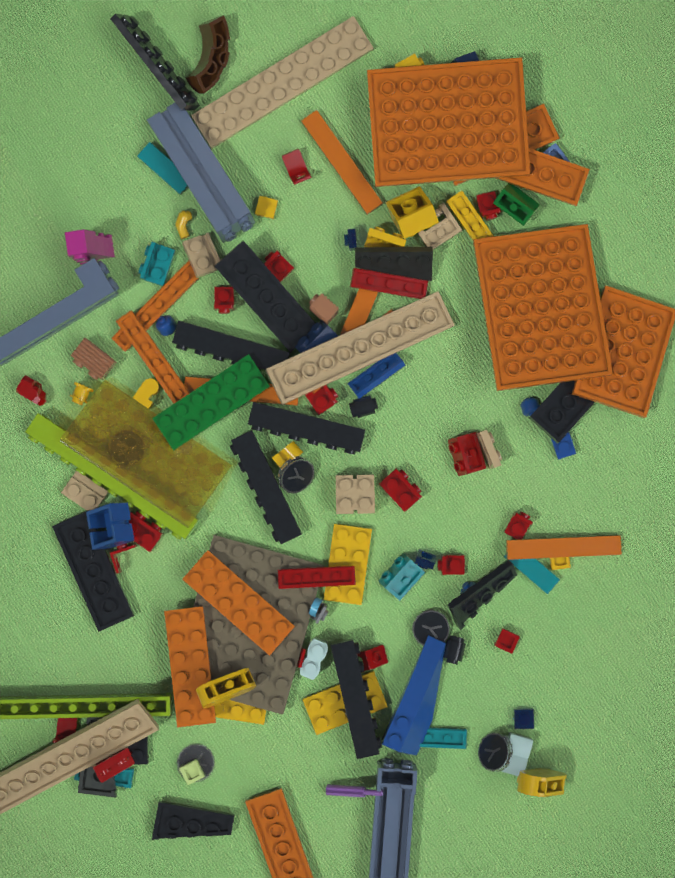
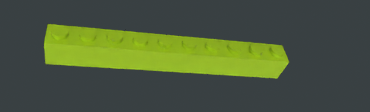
(49, 434)
(80, 705)

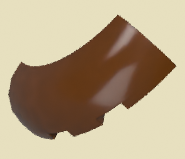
(213, 57)

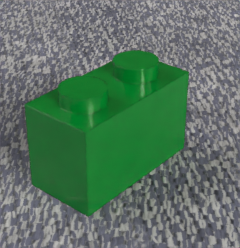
(516, 203)

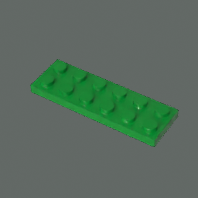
(211, 402)

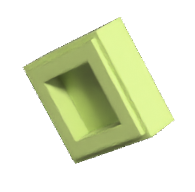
(192, 771)

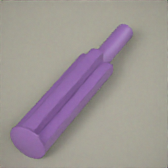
(350, 791)

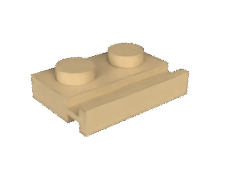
(201, 254)
(486, 443)
(84, 492)

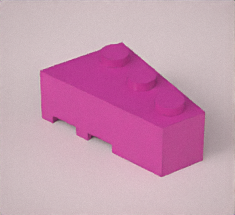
(85, 245)

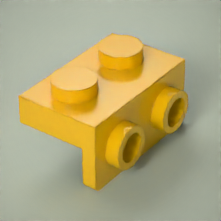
(378, 238)

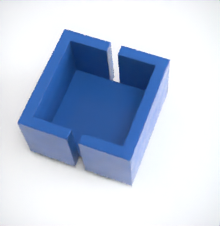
(113, 518)

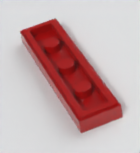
(388, 283)
(316, 577)

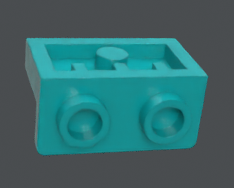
(156, 263)
(401, 576)

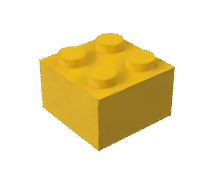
(412, 212)

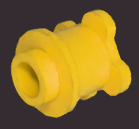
(80, 393)

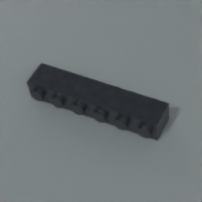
(225, 346)
(306, 427)
(266, 487)
(355, 699)

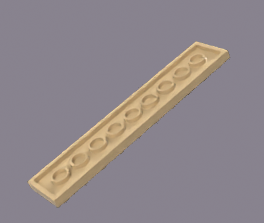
(282, 82)
(359, 348)
(75, 754)

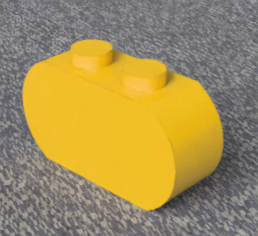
(225, 688)
(541, 782)

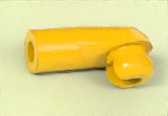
(182, 219)

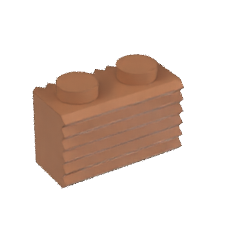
(323, 308)
(93, 359)

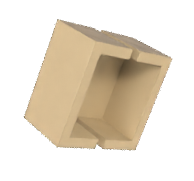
(355, 494)

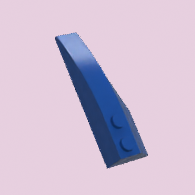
(417, 703)

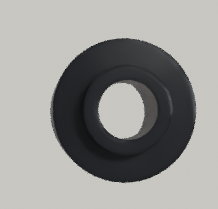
(363, 406)
(454, 649)

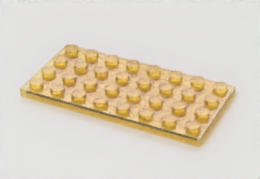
(128, 445)

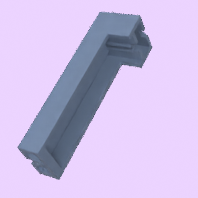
(202, 172)
(96, 292)
(392, 819)

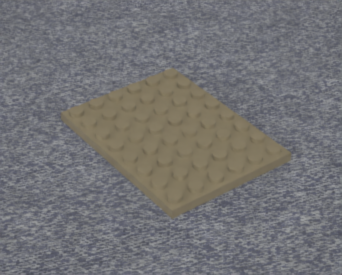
(232, 649)

